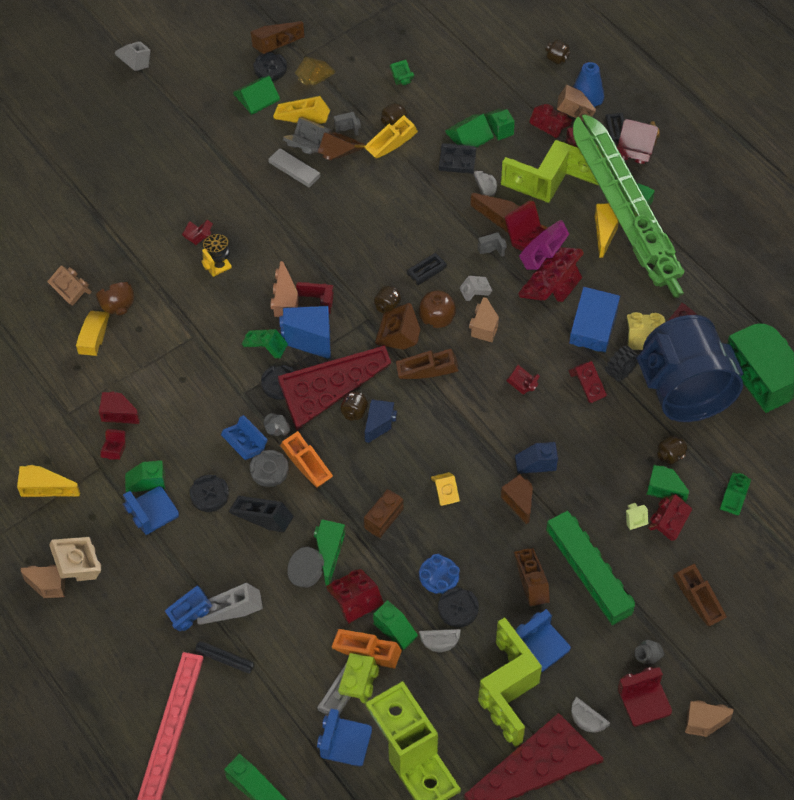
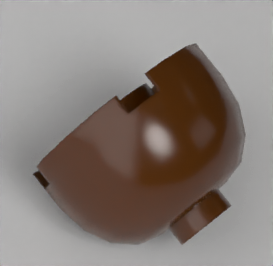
(117, 298)
(437, 309)

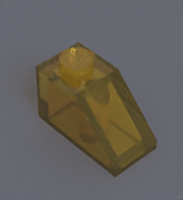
(313, 71)

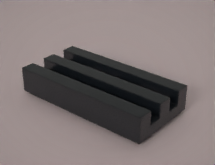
(609, 125)
(428, 271)

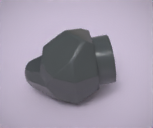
(276, 425)
(649, 652)

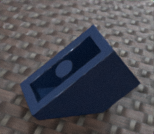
(379, 419)
(537, 458)

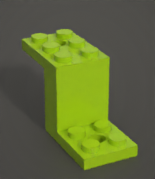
(545, 180)
(509, 682)
(412, 744)

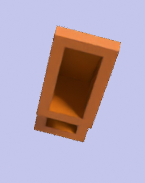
(306, 459)
(384, 652)

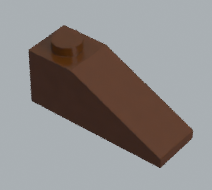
(493, 208)

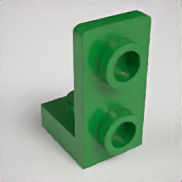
(269, 338)
(735, 493)

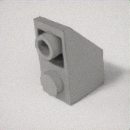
(135, 55)

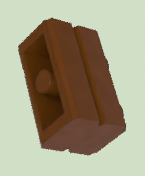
(383, 513)

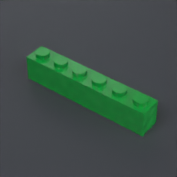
(590, 567)

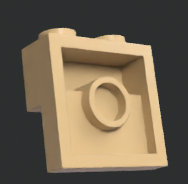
(75, 558)

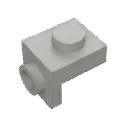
(475, 286)

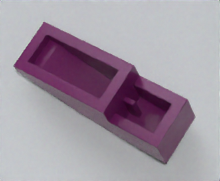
(544, 246)

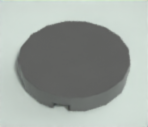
(269, 468)
(305, 567)

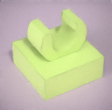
(636, 516)

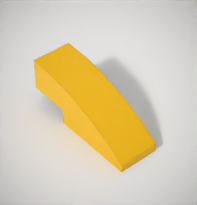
(391, 137)
(92, 333)

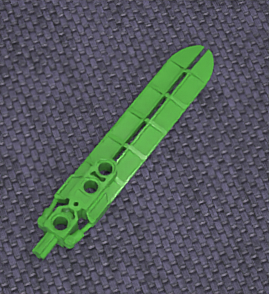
(661, 247)

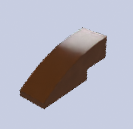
(427, 365)
(700, 595)

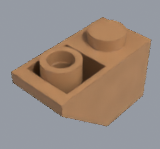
(574, 103)
(485, 322)
(45, 580)
(706, 718)

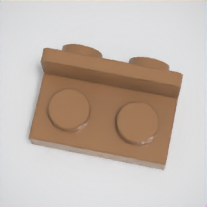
(68, 284)

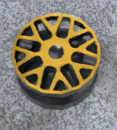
(217, 247)

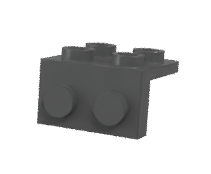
(306, 136)

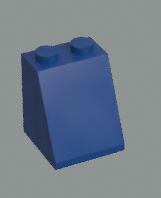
(594, 319)
(307, 329)

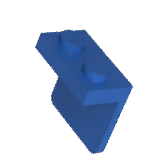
(150, 509)
(543, 639)
(344, 740)

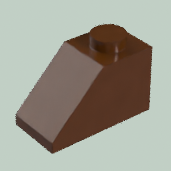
(519, 497)

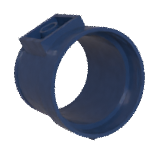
(690, 369)

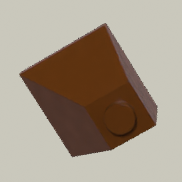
(338, 145)
(399, 328)

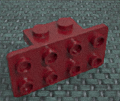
(554, 275)

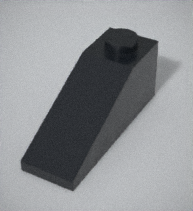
(262, 512)

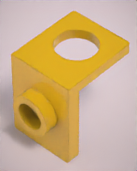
(209, 263)
(446, 488)

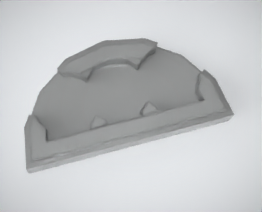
(486, 183)
(440, 639)
(587, 718)

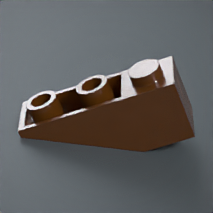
(274, 36)
(532, 577)

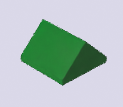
(257, 94)
(471, 131)

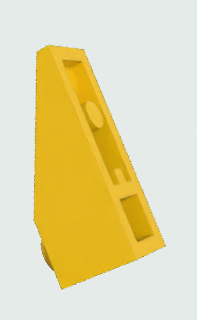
(310, 109)
(606, 227)
(40, 482)

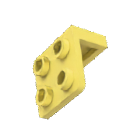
(640, 327)

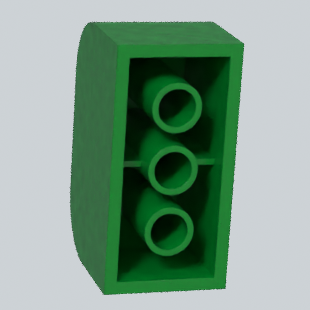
(765, 364)

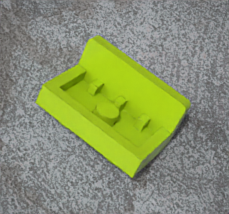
(359, 677)

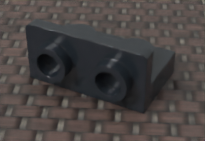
(457, 158)

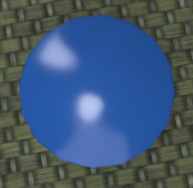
(438, 574)

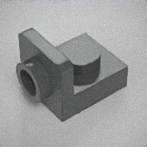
(347, 121)
(492, 242)

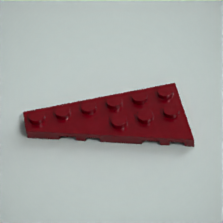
(322, 385)
(539, 761)

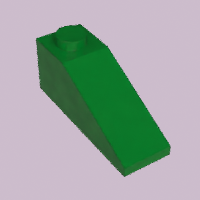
(329, 543)
(250, 780)

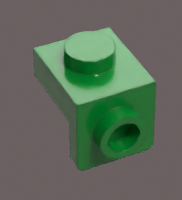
(401, 72)

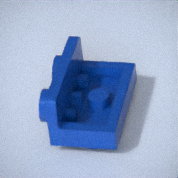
(245, 438)
(188, 609)

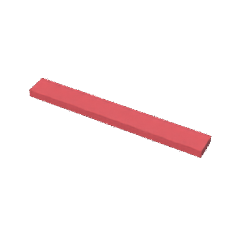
(171, 727)

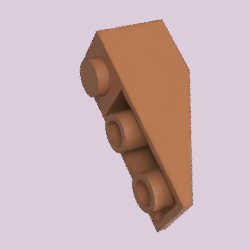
(285, 292)

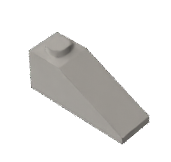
(233, 604)

